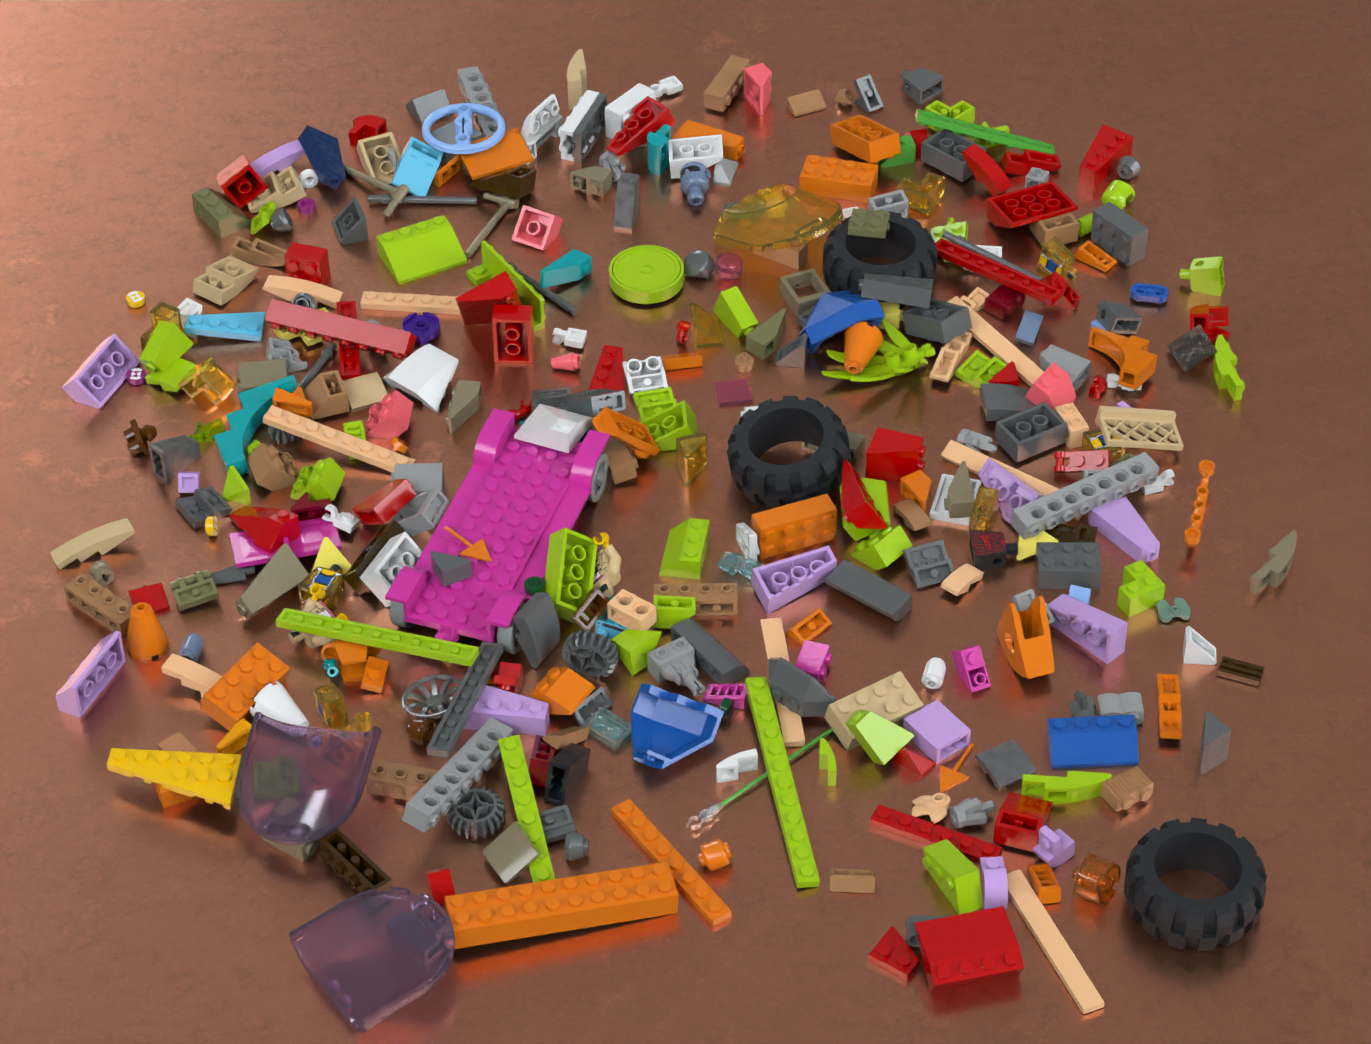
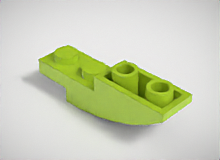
(1224, 369)
(1073, 788)

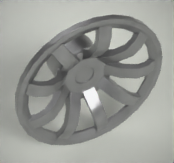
(434, 704)

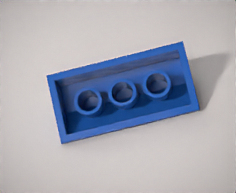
(1092, 741)

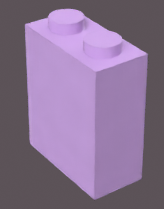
(937, 731)

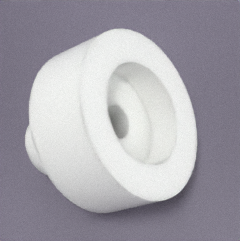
(308, 178)

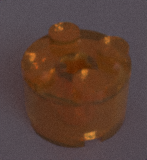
(1096, 879)

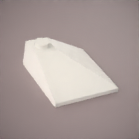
(553, 428)

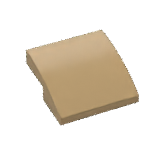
(364, 391)

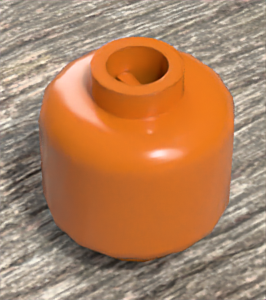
(715, 854)

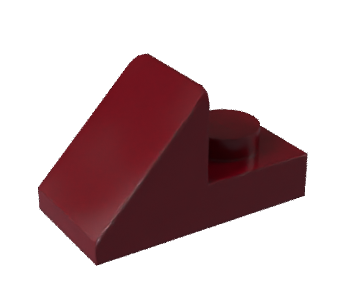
(310, 510)

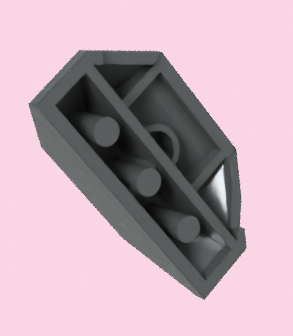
(797, 689)

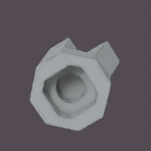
(612, 162)
(973, 439)
(971, 812)

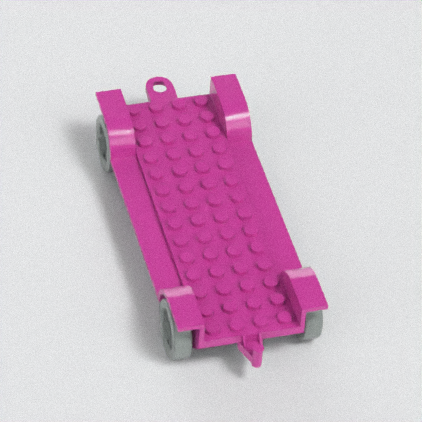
(513, 502)

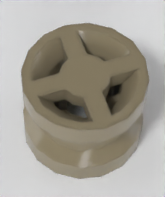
(101, 572)

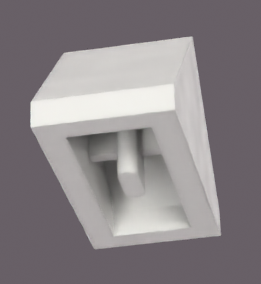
(1197, 649)

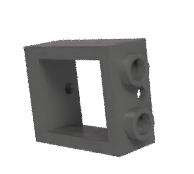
(595, 401)

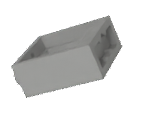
(422, 512)

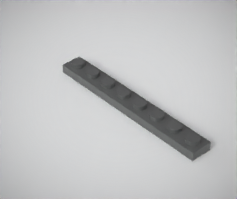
(464, 700)

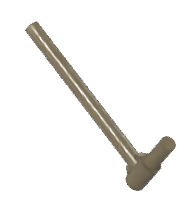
(397, 193)
(505, 203)

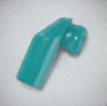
(332, 667)

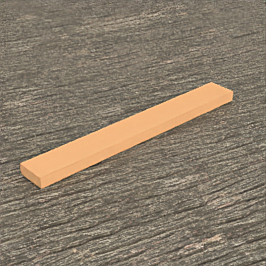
(1000, 346)
(956, 452)
(776, 646)
(1053, 943)

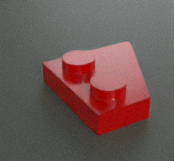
(894, 955)

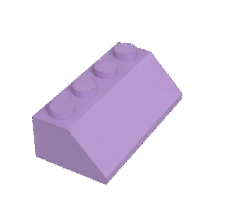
(101, 373)
(92, 676)

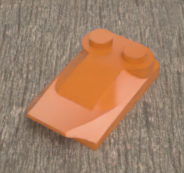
(628, 431)

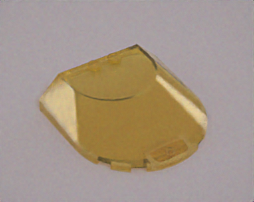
(775, 218)

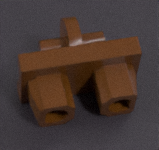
(138, 437)

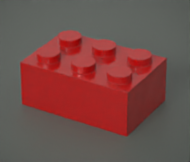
(513, 334)

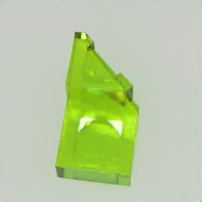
(206, 432)

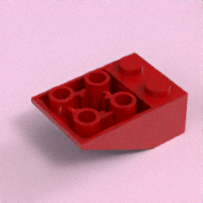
(1020, 821)

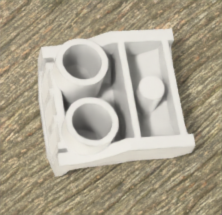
(645, 374)

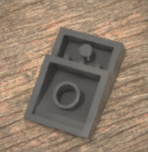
(1003, 400)
(537, 628)

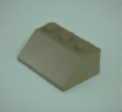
(219, 212)

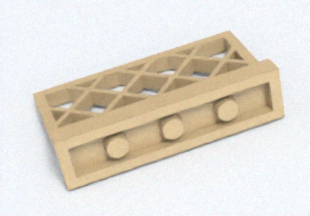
(1140, 420)

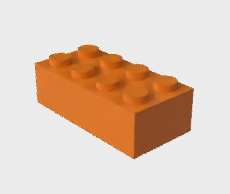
(865, 138)
(839, 178)
(795, 526)
(235, 691)

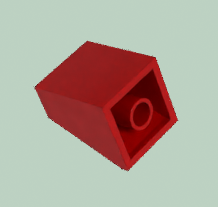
(241, 181)
(894, 455)

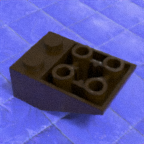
(511, 182)

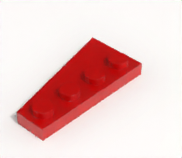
(609, 370)

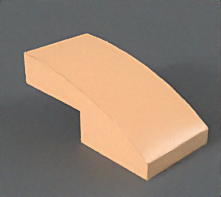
(976, 299)
(960, 580)

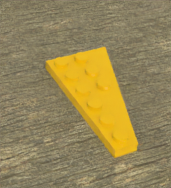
(187, 773)

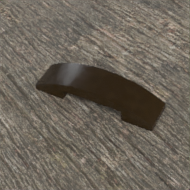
(1070, 533)

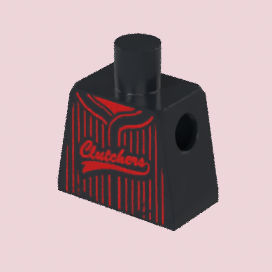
(989, 549)

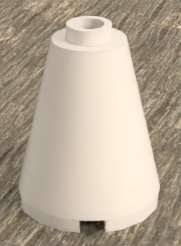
(278, 705)

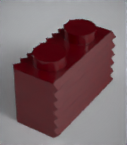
(1003, 301)

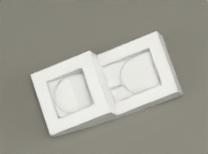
(741, 762)

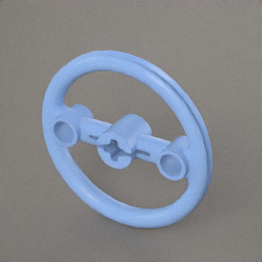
(464, 134)

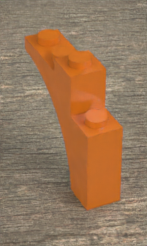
(1128, 353)

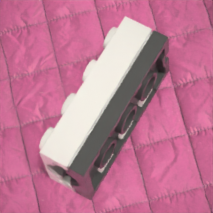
(583, 126)

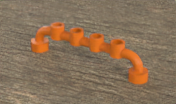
(1192, 535)

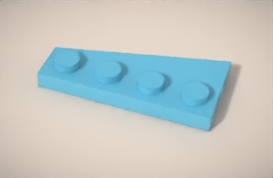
(231, 325)

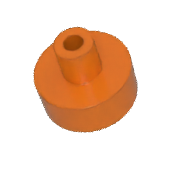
(398, 445)

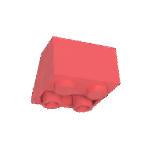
(389, 416)

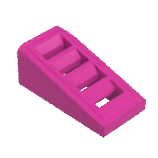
(735, 692)

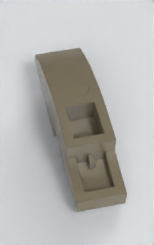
(1277, 566)

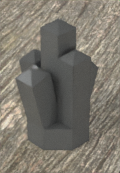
(1083, 705)

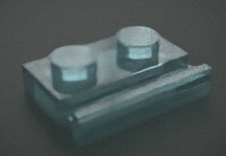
(610, 729)

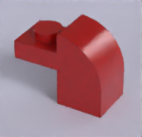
(366, 127)
(1208, 316)
(509, 677)

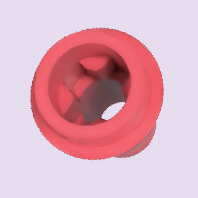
(566, 362)

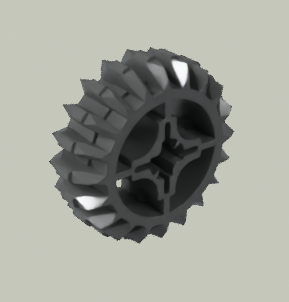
(590, 654)
(489, 813)

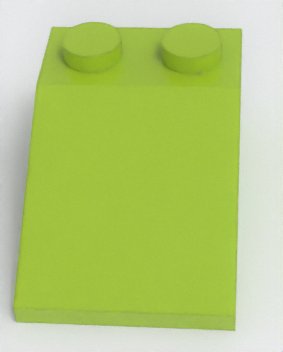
(671, 424)

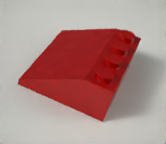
(1028, 205)
(478, 303)
(968, 948)

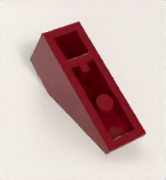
(539, 761)

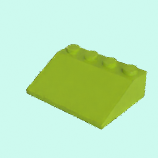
(420, 249)

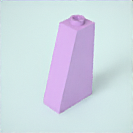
(1126, 529)

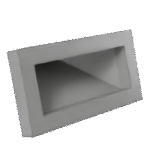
(724, 172)

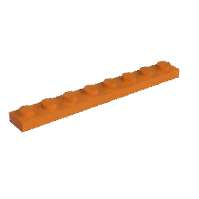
(661, 850)

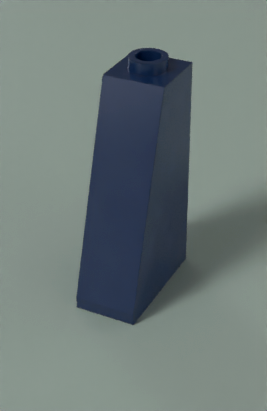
(324, 156)

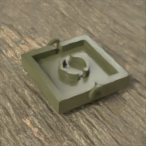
(869, 223)

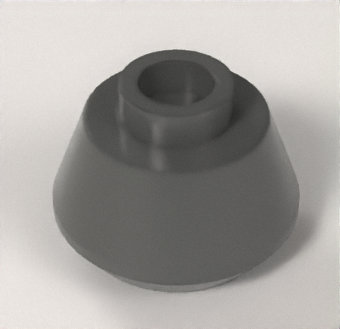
(1128, 167)
(281, 221)
(305, 300)
(575, 846)

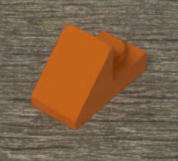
(374, 674)

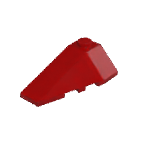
(646, 117)
(857, 502)
(267, 526)

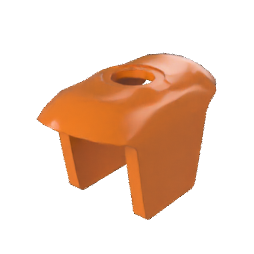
(350, 658)

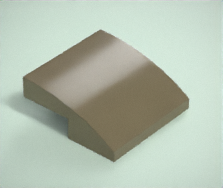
(511, 853)

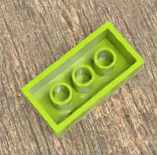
(569, 570)

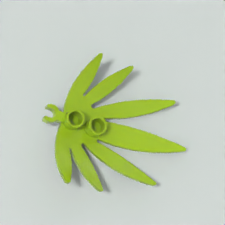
(895, 362)

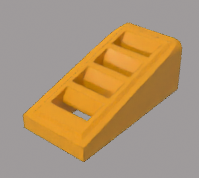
(235, 738)

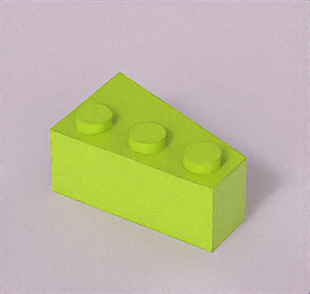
(954, 875)

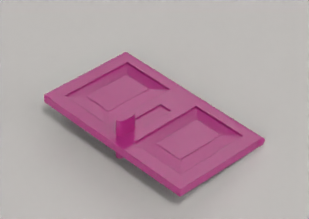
(306, 544)

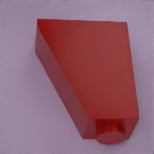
(385, 503)

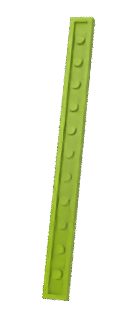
(782, 783)

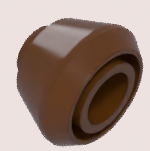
(420, 730)

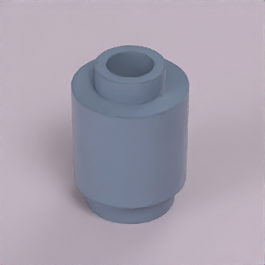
(191, 647)

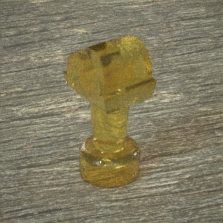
(361, 723)

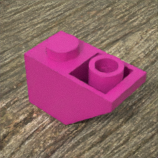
(971, 667)

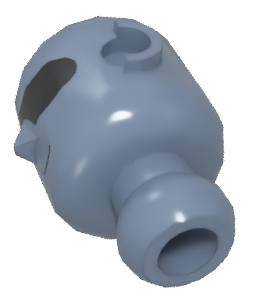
(694, 182)

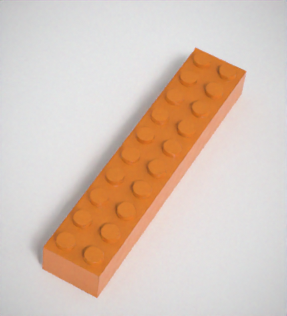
(562, 904)

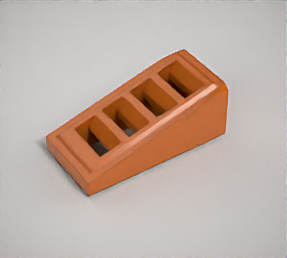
(1090, 254)
(292, 403)
(1044, 885)

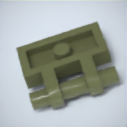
(195, 593)

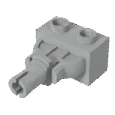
(893, 202)
(675, 663)

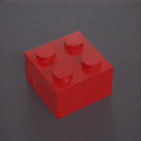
(307, 263)

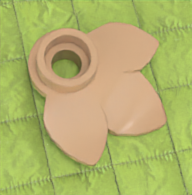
(933, 805)

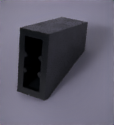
(565, 773)

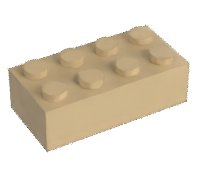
(888, 698)

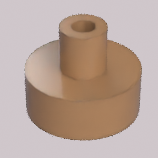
(844, 96)
(744, 362)

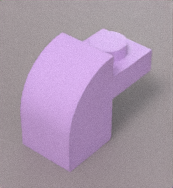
(1054, 847)
(994, 882)

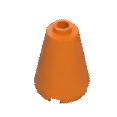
(860, 346)
(145, 633)

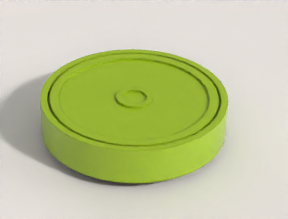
(646, 274)

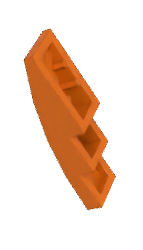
(1169, 706)

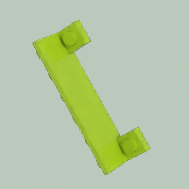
(493, 265)

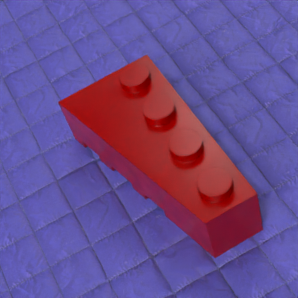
(1104, 155)

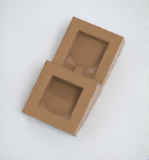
(913, 514)

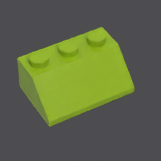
(878, 491)
(686, 549)

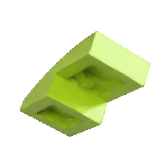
(263, 217)
(827, 761)

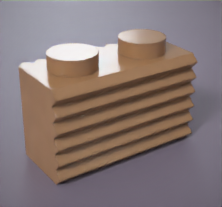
(1127, 789)

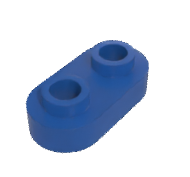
(1149, 293)

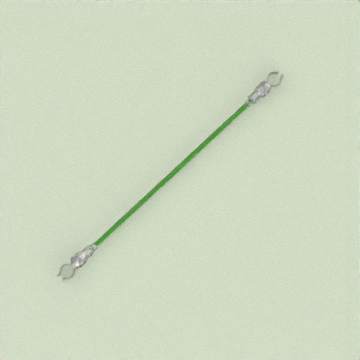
(707, 814)

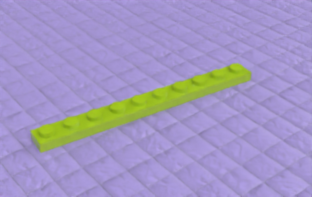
(378, 637)

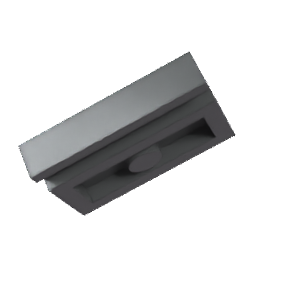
(556, 823)

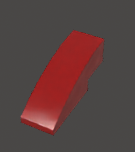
(1022, 163)
(986, 170)

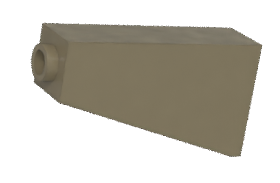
(275, 580)

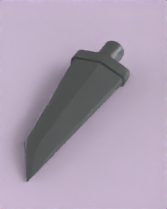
(231, 574)

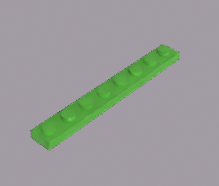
(977, 131)

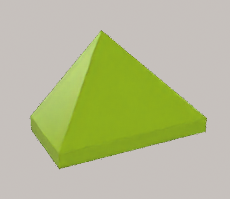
(235, 488)

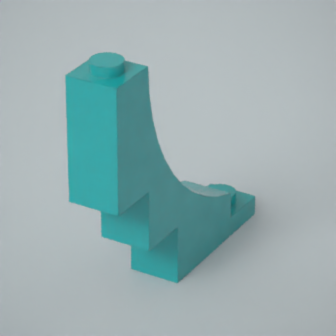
(244, 422)

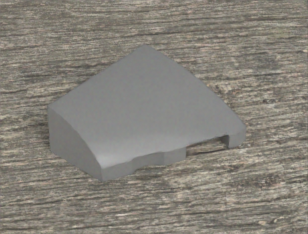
(281, 349)

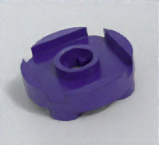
(423, 326)

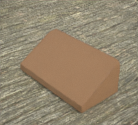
(806, 103)
(566, 736)
(852, 880)

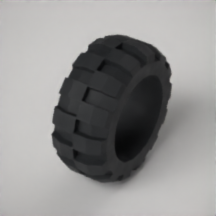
(904, 242)
(780, 423)
(1190, 920)

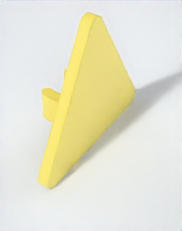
(1027, 546)
(330, 555)

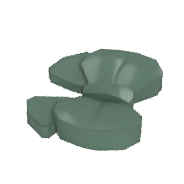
(1180, 609)

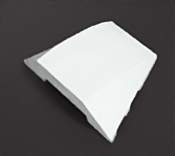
(541, 124)
(424, 375)

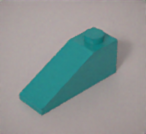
(566, 269)

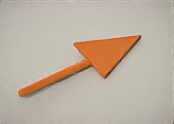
(475, 551)
(951, 777)

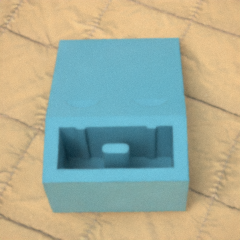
(417, 167)

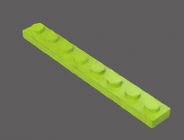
(525, 804)

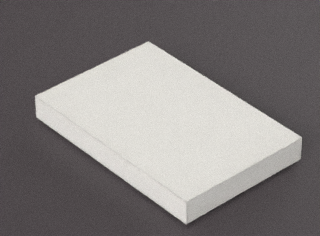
(937, 510)

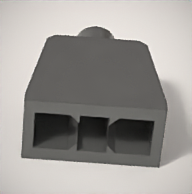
(922, 84)
(1118, 318)

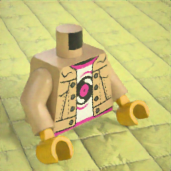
(606, 566)
(319, 608)

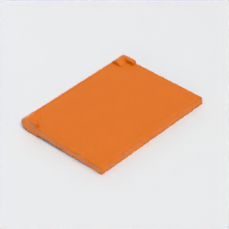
(506, 154)

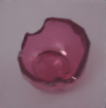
(728, 266)

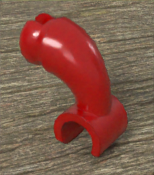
(682, 327)
(1098, 387)
(524, 409)

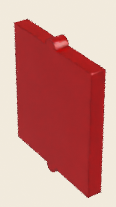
(152, 595)

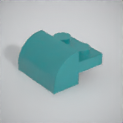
(658, 150)

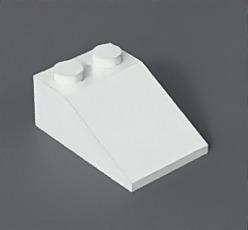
(700, 149)

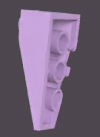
(1012, 490)

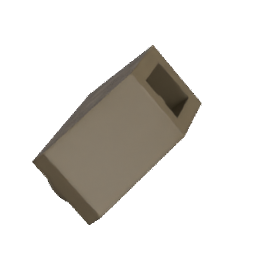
(592, 180)

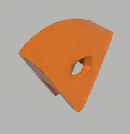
(1027, 639)

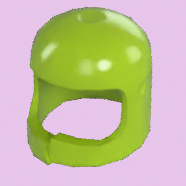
(1118, 194)

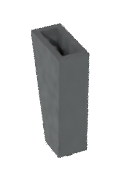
(897, 289)

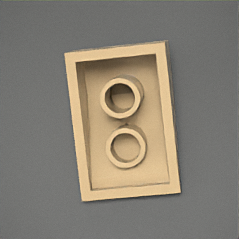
(375, 156)

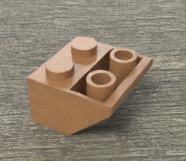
(1062, 227)
(327, 395)
(272, 467)

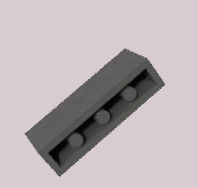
(870, 590)
(710, 653)

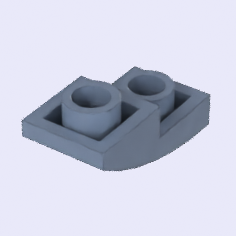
(1029, 328)

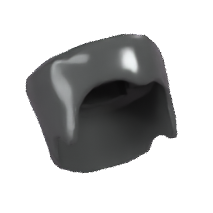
(698, 264)

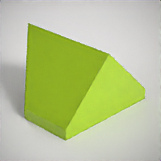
(634, 646)

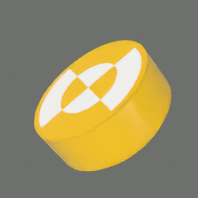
(135, 299)
(211, 526)

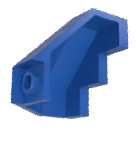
(836, 313)
(669, 726)

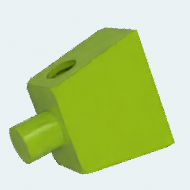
(1205, 275)

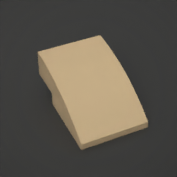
(576, 79)
(283, 190)
(224, 279)

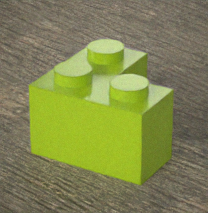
(960, 111)
(1139, 589)

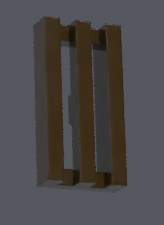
(1239, 671)

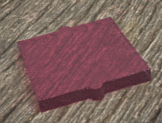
(733, 392)

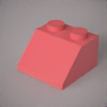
(758, 86)
(536, 228)
(1052, 387)

